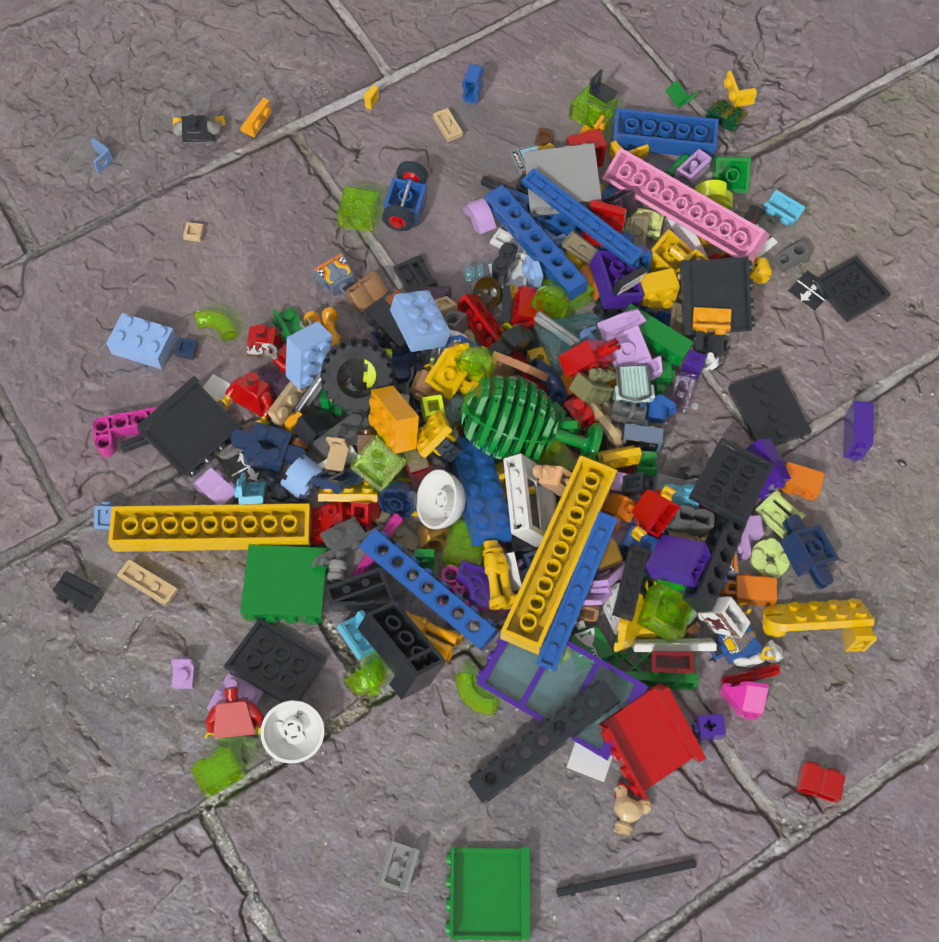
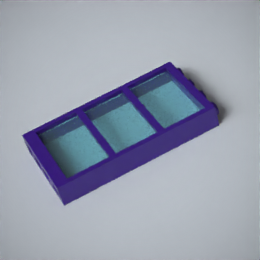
(541, 692)

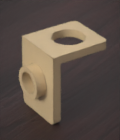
(337, 454)

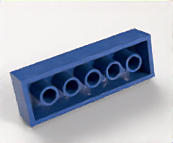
(665, 132)
(485, 505)

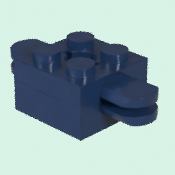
(400, 363)
(260, 451)
(808, 551)

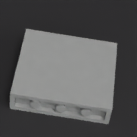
(570, 169)

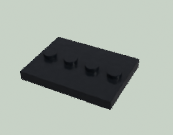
(769, 408)
(731, 481)
(275, 662)

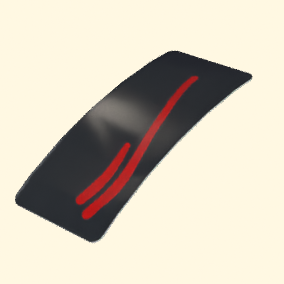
(754, 214)

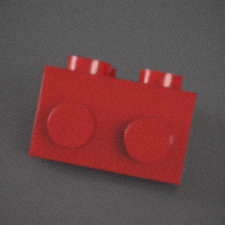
(612, 215)
(328, 517)

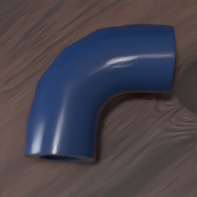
(554, 384)

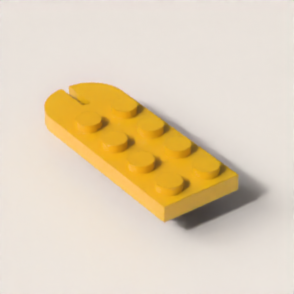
(815, 616)

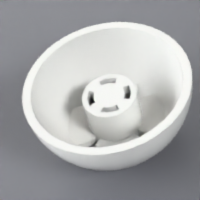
(440, 500)
(286, 741)

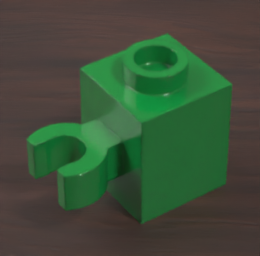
(667, 375)

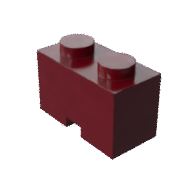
(672, 662)

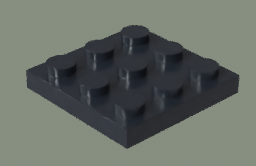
(851, 289)

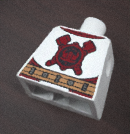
(726, 618)

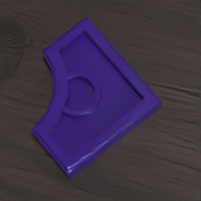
(476, 582)

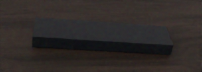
(630, 582)

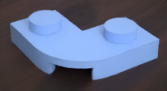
(532, 271)

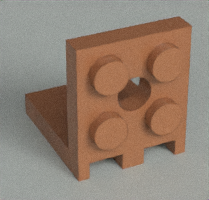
(507, 366)

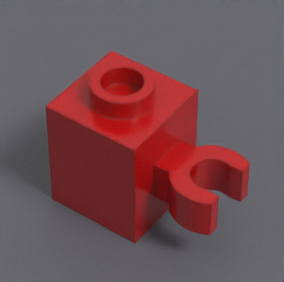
(365, 513)

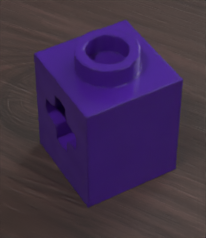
(694, 362)
(715, 722)

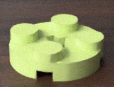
(771, 548)

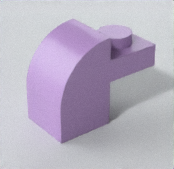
(480, 215)
(752, 532)

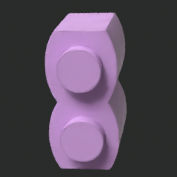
(215, 488)

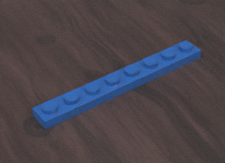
(582, 217)
(576, 592)

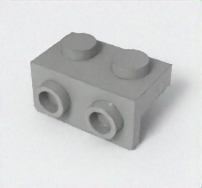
(398, 867)

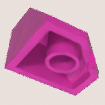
(746, 698)

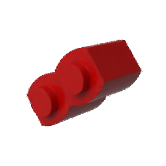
(820, 782)

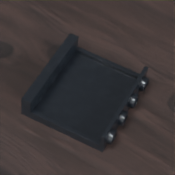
(720, 286)
(188, 428)

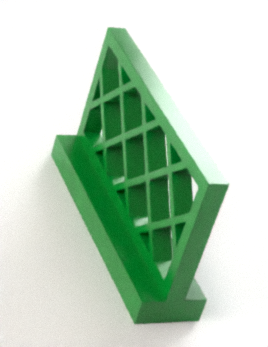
(671, 680)

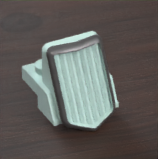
(633, 384)

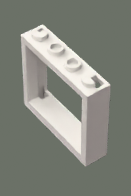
(520, 502)

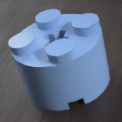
(300, 477)

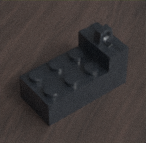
(402, 648)

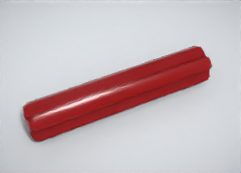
(752, 675)

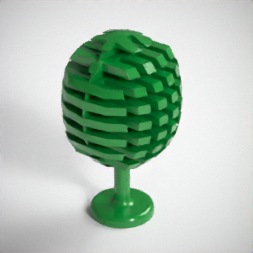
(518, 419)

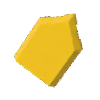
(445, 375)
(629, 630)

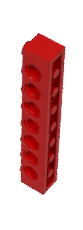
(487, 329)

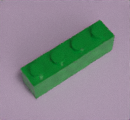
(663, 339)

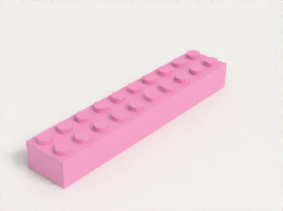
(686, 206)

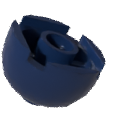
(398, 498)

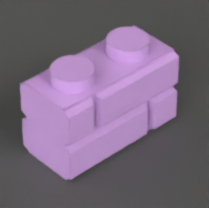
(694, 167)

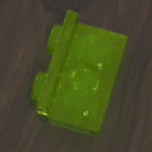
(593, 112)

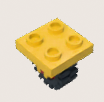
(437, 437)

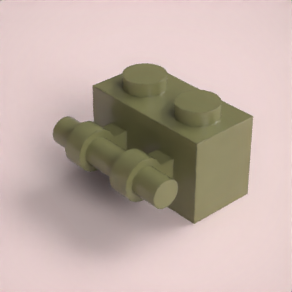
(593, 387)

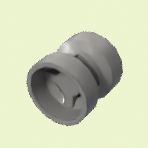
(336, 571)

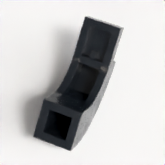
(515, 339)

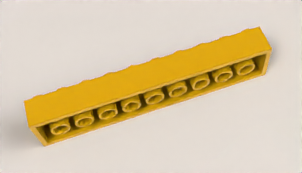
(208, 527)
(558, 555)

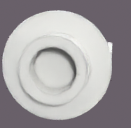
(711, 361)
(777, 650)

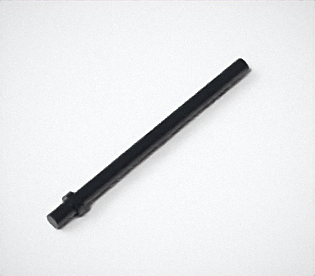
(624, 878)

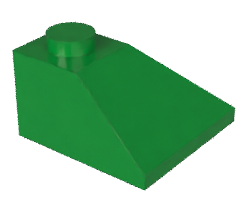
(733, 171)

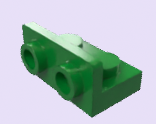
(287, 321)

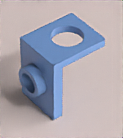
(104, 152)

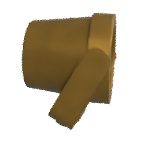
(432, 538)

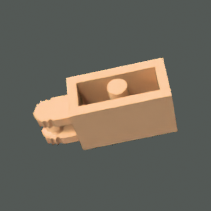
(552, 477)

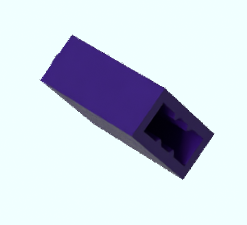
(858, 430)
(779, 475)
(678, 560)

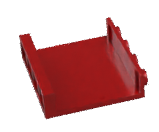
(650, 739)

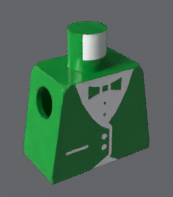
(592, 641)

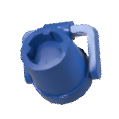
(658, 409)

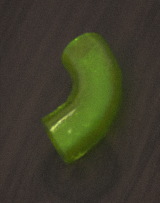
(217, 321)
(473, 697)

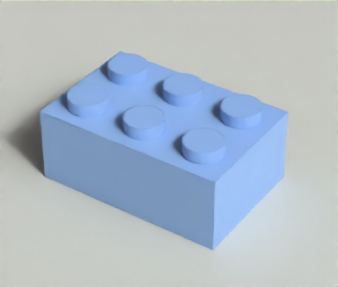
(420, 320)
(141, 341)
(306, 354)

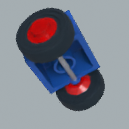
(406, 197)

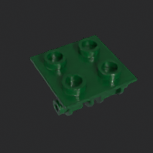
(723, 110)

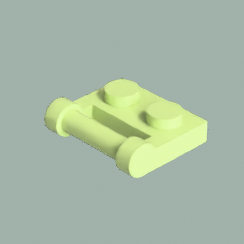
(655, 222)
(773, 515)

